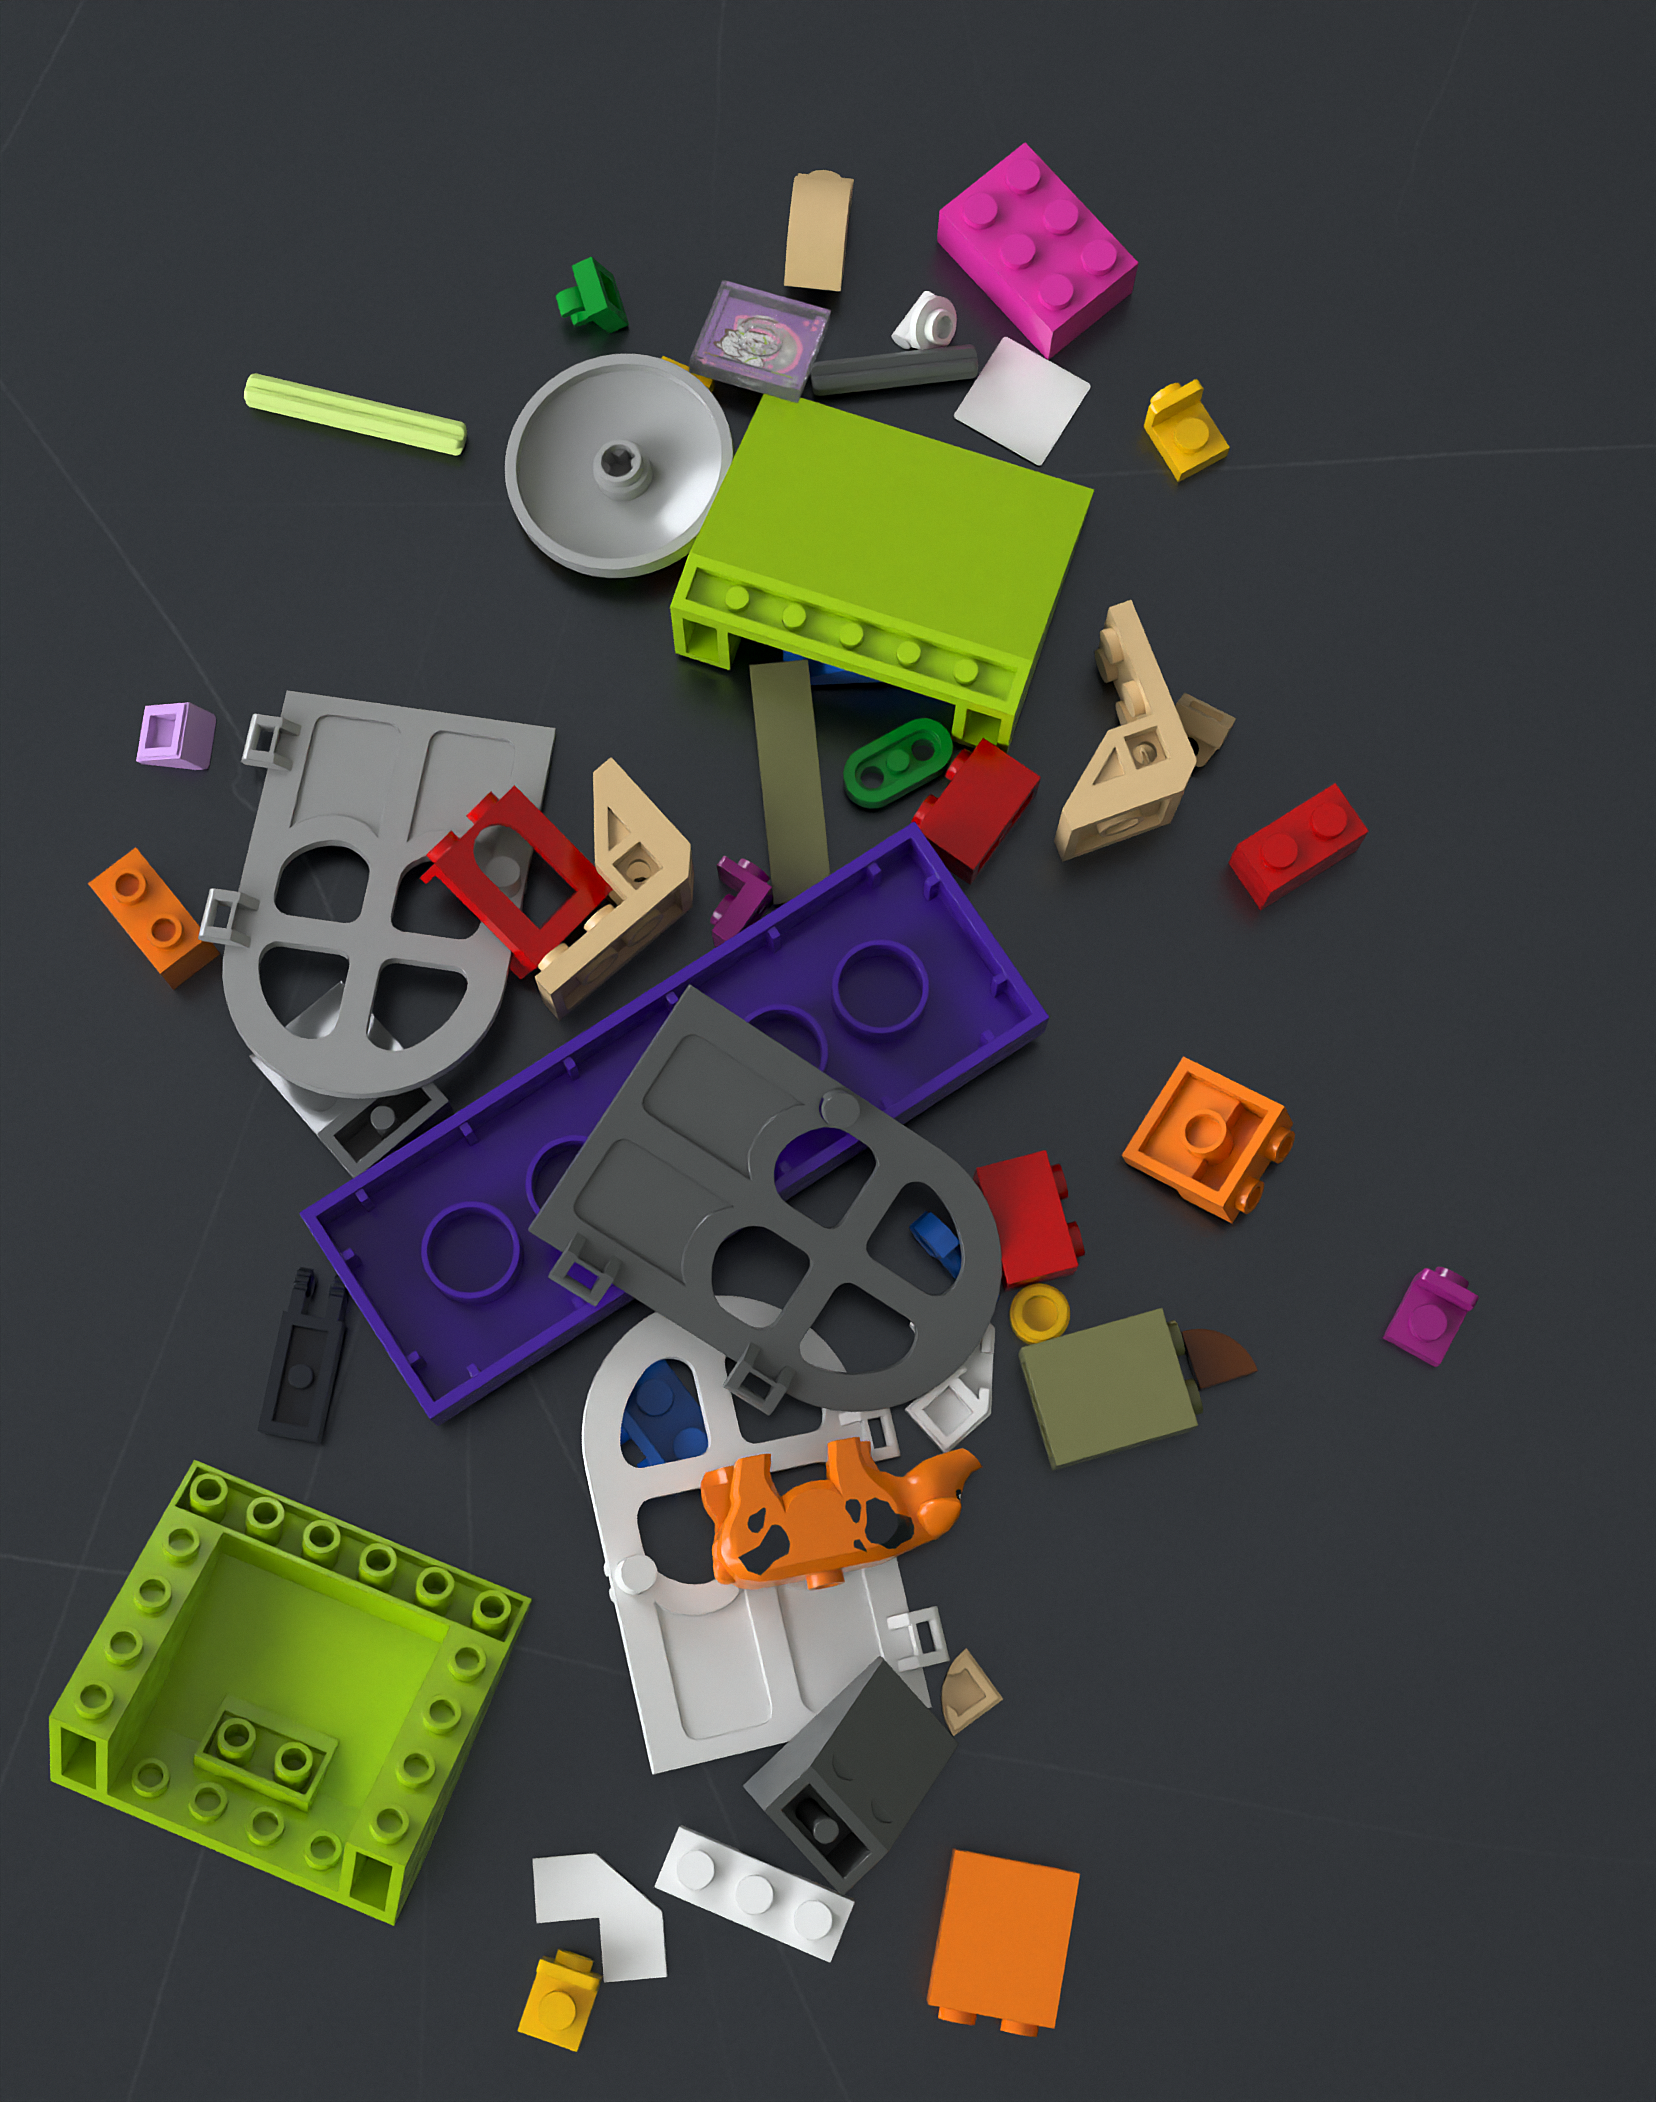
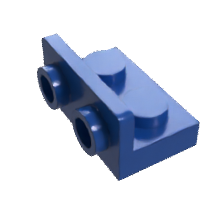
(663, 1418)

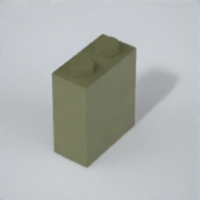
(1110, 1388)

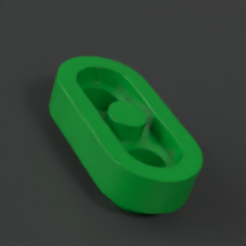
(894, 762)

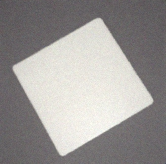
(1022, 401)

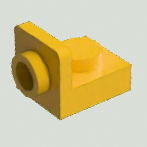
(1184, 430)
(561, 1999)

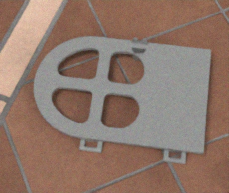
(390, 791)

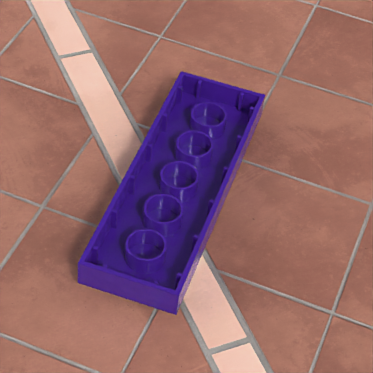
(863, 975)

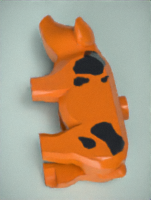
(828, 1524)

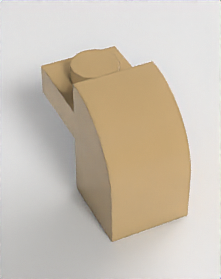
(818, 230)

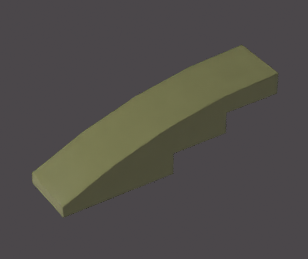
(789, 777)

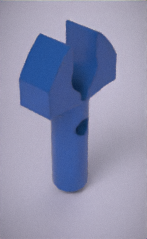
(938, 1241)

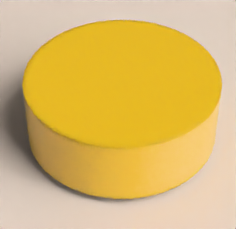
(1039, 1313)

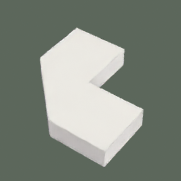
(959, 1402)
(629, 1921)

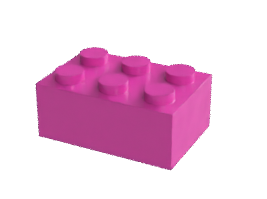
(1036, 251)

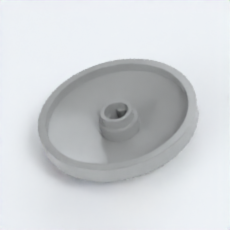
(618, 464)

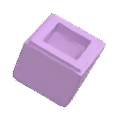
(176, 736)

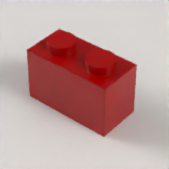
(976, 808)
(1298, 846)
(1030, 1219)

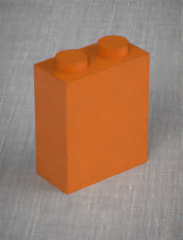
(1002, 1942)

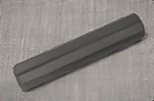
(894, 370)

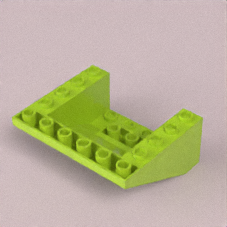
(882, 560)
(286, 1691)

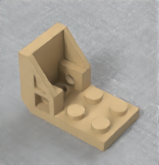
(1139, 765)
(630, 846)

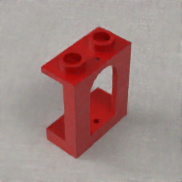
(458, 870)

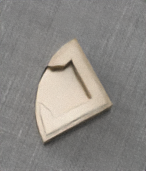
(966, 1693)

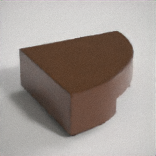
(1215, 1358)

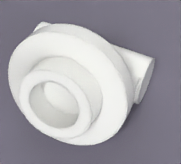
(927, 324)

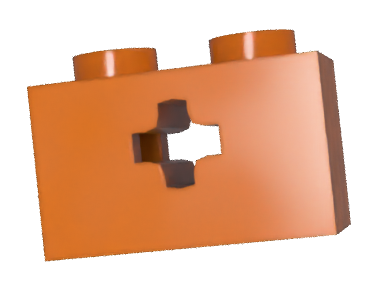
(153, 918)

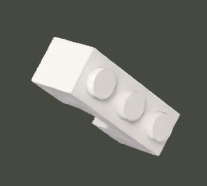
(754, 1893)

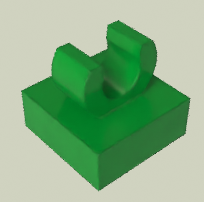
(594, 298)

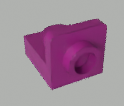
(748, 906)
(1431, 1314)

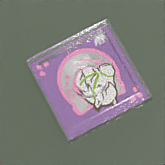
(759, 341)

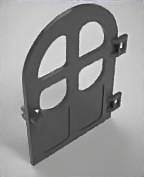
(694, 1159)

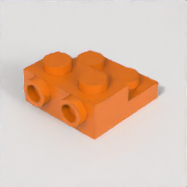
(1211, 1140)

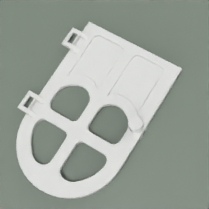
(715, 1661)

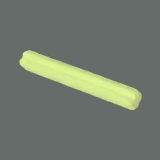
(355, 414)

